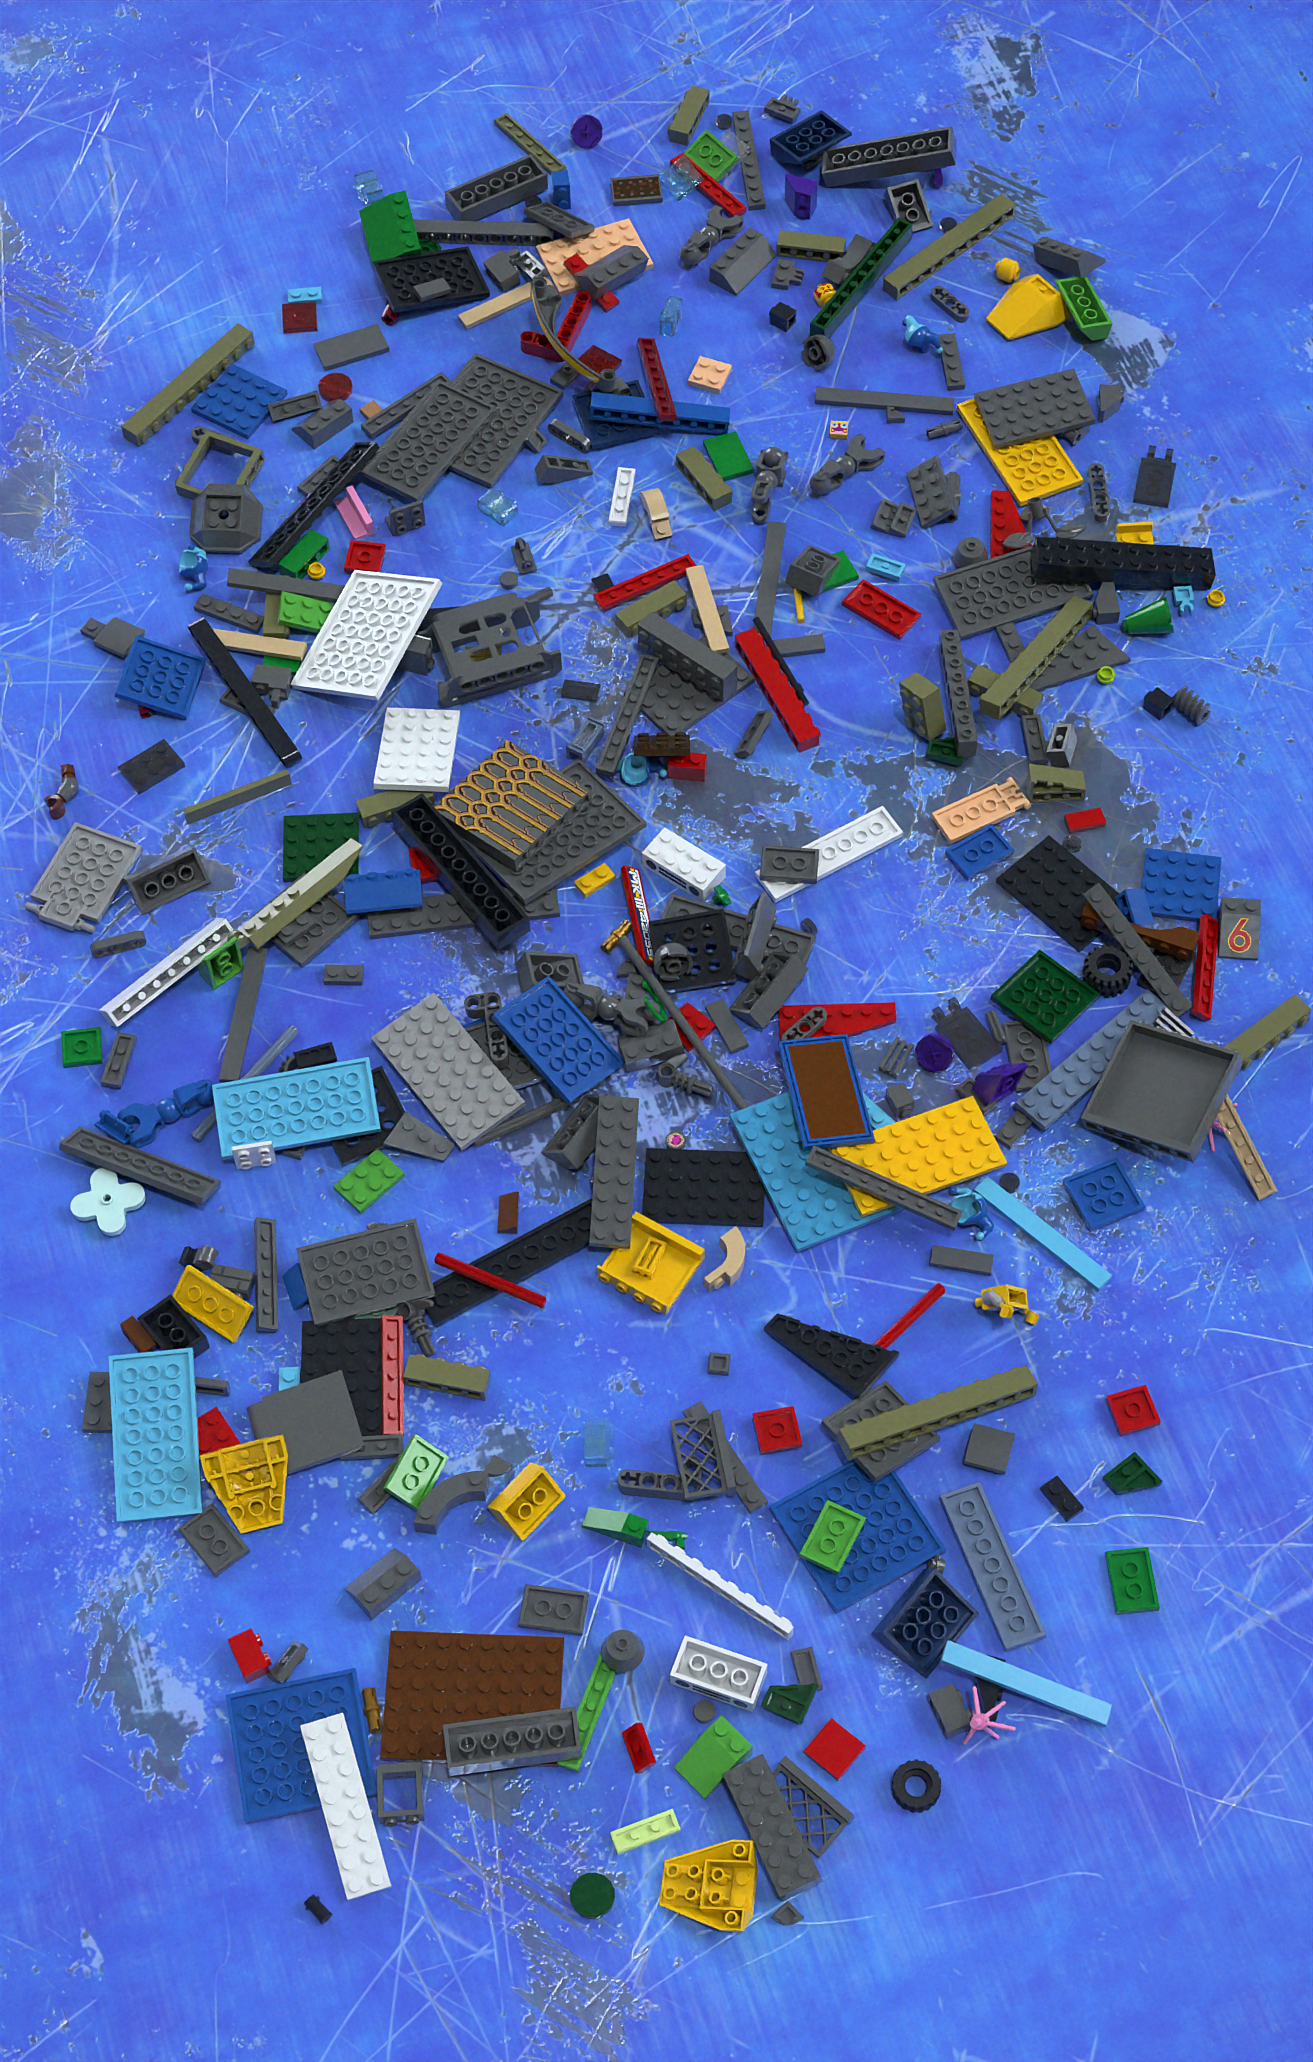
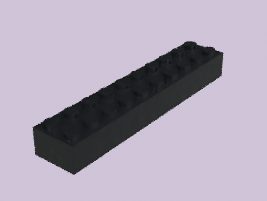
(1122, 563)
(460, 871)

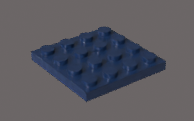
(610, 433)

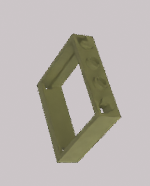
(246, 477)

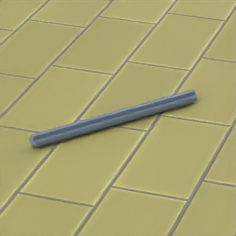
(255, 1071)

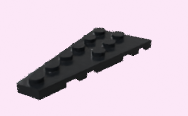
(837, 1355)

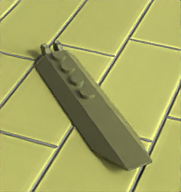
(298, 897)

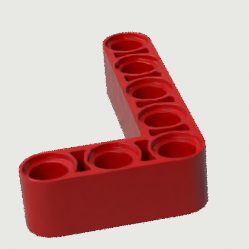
(539, 346)

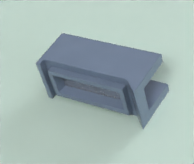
(586, 739)

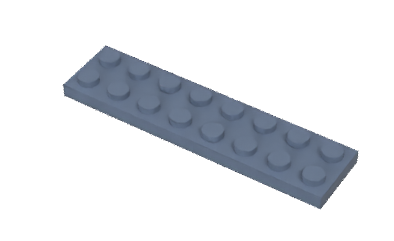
(993, 1566)

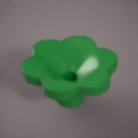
(721, 895)

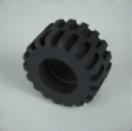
(1107, 958)

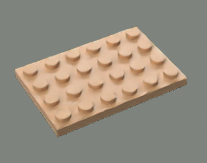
(590, 248)

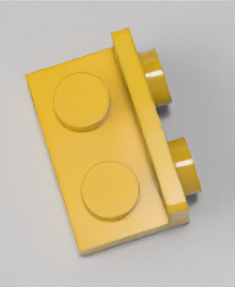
(1135, 533)

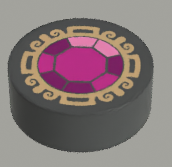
(675, 1140)

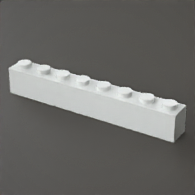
(166, 972)

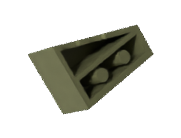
(1054, 784)

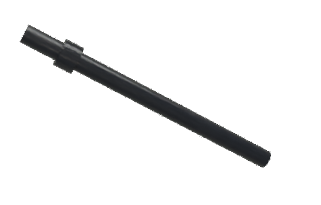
(784, 667)

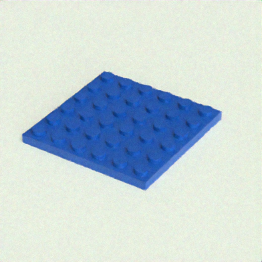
(889, 1545)
(270, 1746)

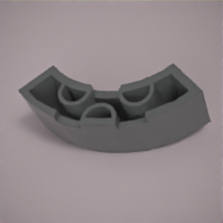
(841, 268)
(448, 1494)

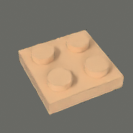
(710, 375)

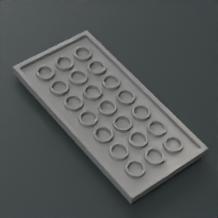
(448, 1071)

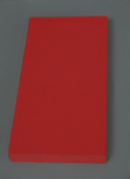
(881, 609)

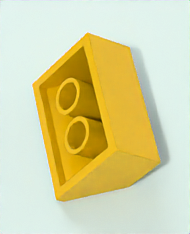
(526, 1501)

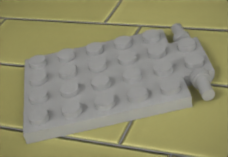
(83, 878)

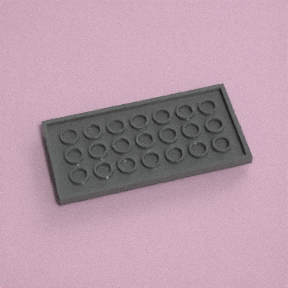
(428, 441)
(1002, 593)

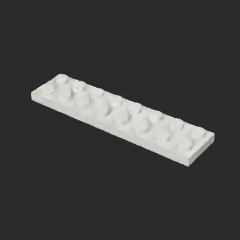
(843, 848)
(345, 1806)

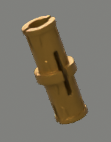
(612, 941)
(372, 1710)

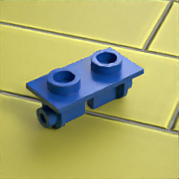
(117, 1129)

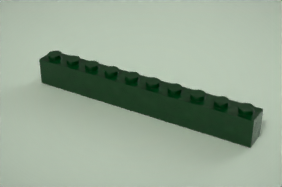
(862, 279)

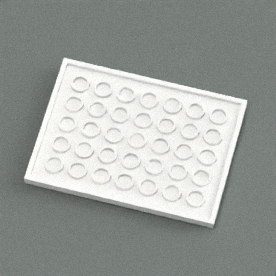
(366, 634)

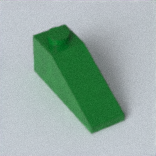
(617, 1525)

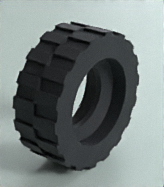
(921, 1769)

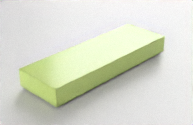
(645, 1832)

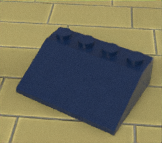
(807, 138)
(924, 1621)

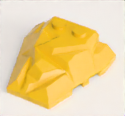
(250, 1481)

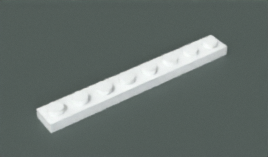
(725, 1589)

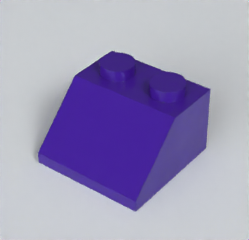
(801, 195)
(999, 1081)

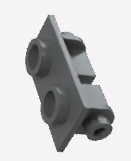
(523, 556)

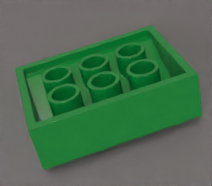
(390, 228)

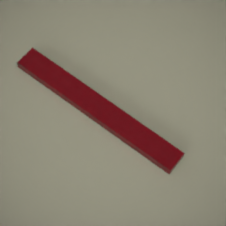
(656, 379)

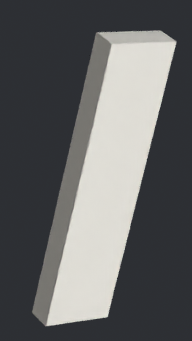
(622, 497)

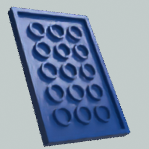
(558, 1040)

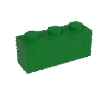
(308, 550)

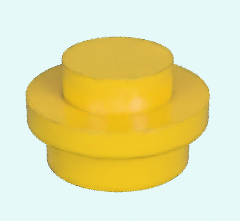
(316, 570)
(1216, 598)

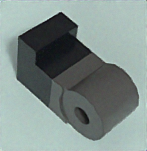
(199, 1258)

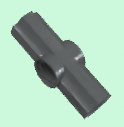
(953, 483)

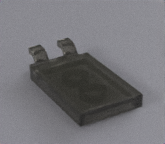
(1155, 479)
(967, 1035)

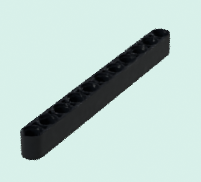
(244, 690)

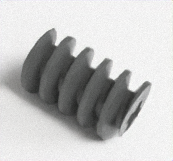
(1191, 705)

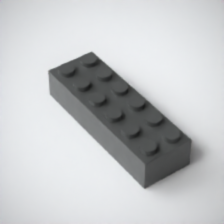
(496, 189)
(687, 656)
(512, 1741)
(772, 1827)

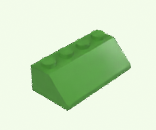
(1085, 307)

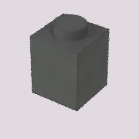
(900, 1100)

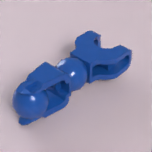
(185, 1100)

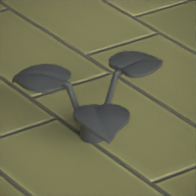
(1036, 510)

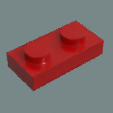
(639, 1747)

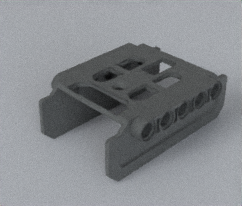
(486, 623)

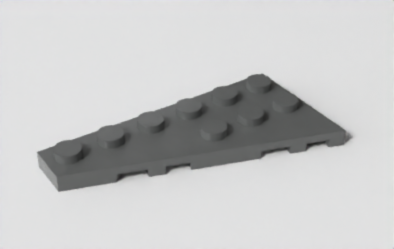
(1081, 659)

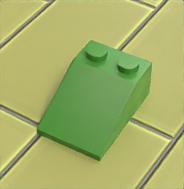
(222, 964)
(712, 1755)

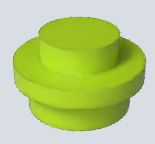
(1106, 675)

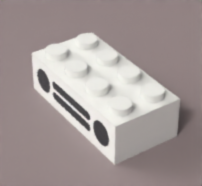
(683, 864)
(718, 1673)

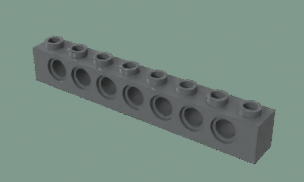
(957, 693)

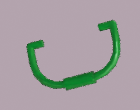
(660, 1017)

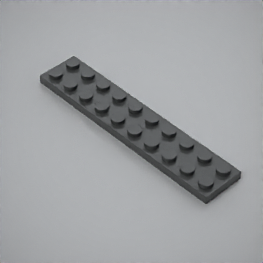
(445, 914)

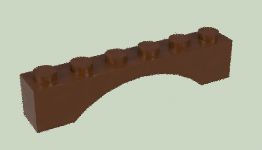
(1175, 941)

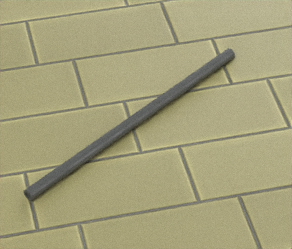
(682, 1023)

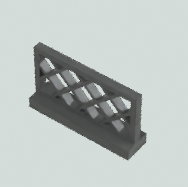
(721, 1456)
(821, 1797)

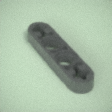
(1098, 492)

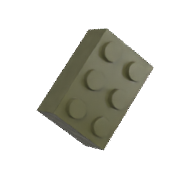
(922, 706)

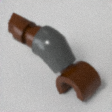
(66, 791)

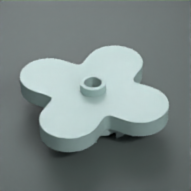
(108, 1201)

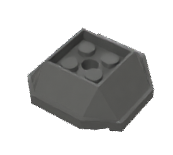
(231, 534)

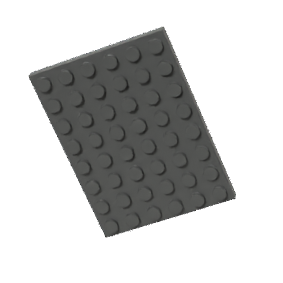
(520, 407)
(582, 841)

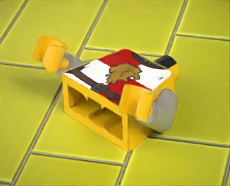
(1006, 1300)

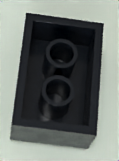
(173, 1327)

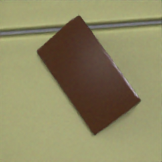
(508, 1213)
(137, 1335)

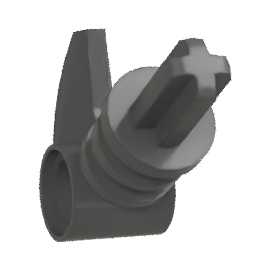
(678, 1079)
(414, 1312)

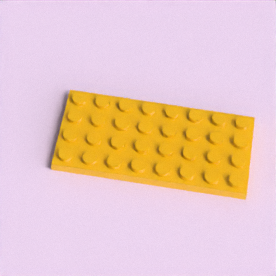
(1028, 467)
(926, 1152)

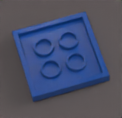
(1103, 1194)

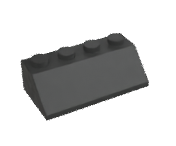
(1066, 257)
(742, 262)
(612, 270)
(166, 879)
(755, 937)
(769, 990)
(576, 1135)

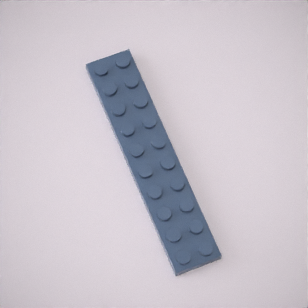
(1085, 1066)

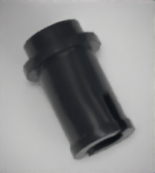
(318, 1909)

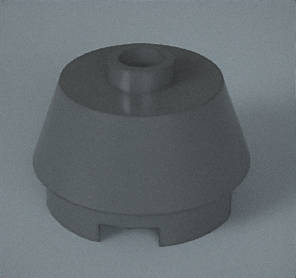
(969, 552)
(622, 1651)

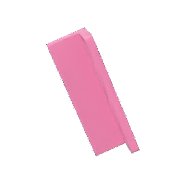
(355, 514)

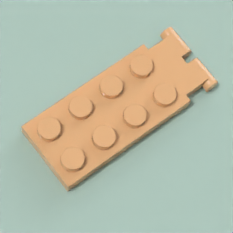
(980, 810)

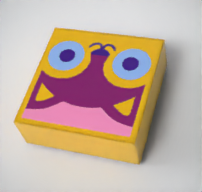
(839, 429)

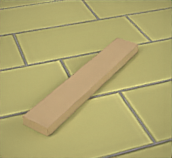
(497, 305)
(707, 609)
(262, 644)
(1245, 1150)

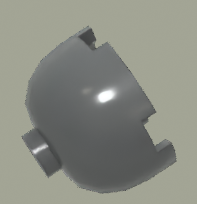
(818, 351)
(672, 961)

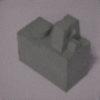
(502, 269)
(272, 681)

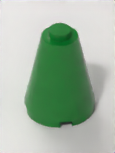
(1150, 619)

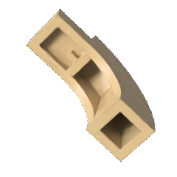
(657, 511)
(731, 1269)

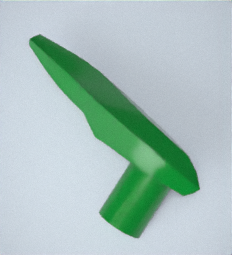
(674, 1536)

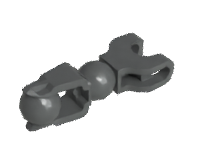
(701, 242)
(855, 459)
(767, 481)
(624, 1013)

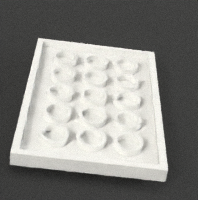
(417, 749)

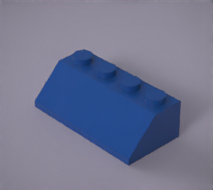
(383, 891)

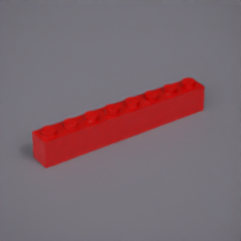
(777, 690)

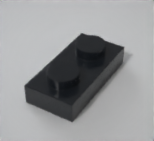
(1062, 1498)

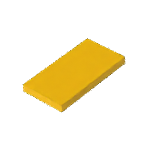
(212, 1303)

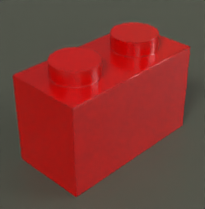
(688, 767)
(249, 1655)

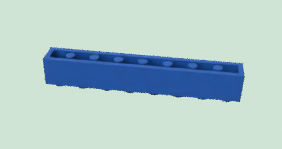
(643, 412)

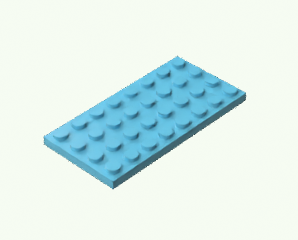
(297, 1106)
(155, 1435)

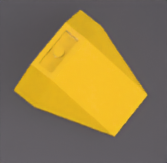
(1028, 308)
(713, 1885)

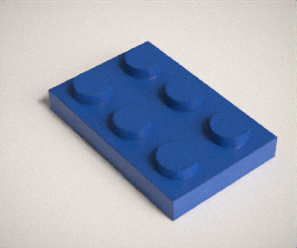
(979, 851)

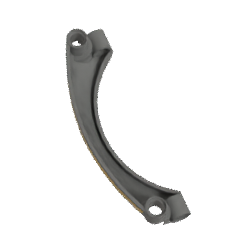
(546, 306)

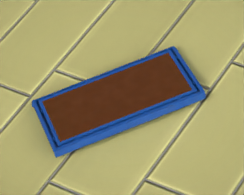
(826, 1092)

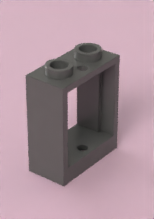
(400, 1771)

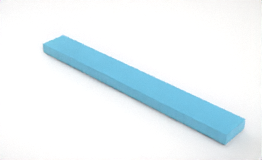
(1043, 1234)
(1026, 1683)

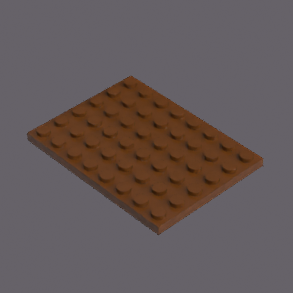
(463, 1679)

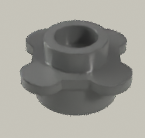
(937, 1563)

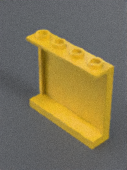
(671, 1275)

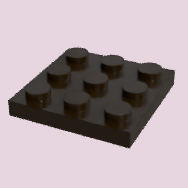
(662, 744)

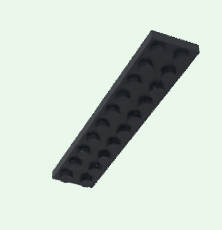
(313, 505)
(513, 1262)

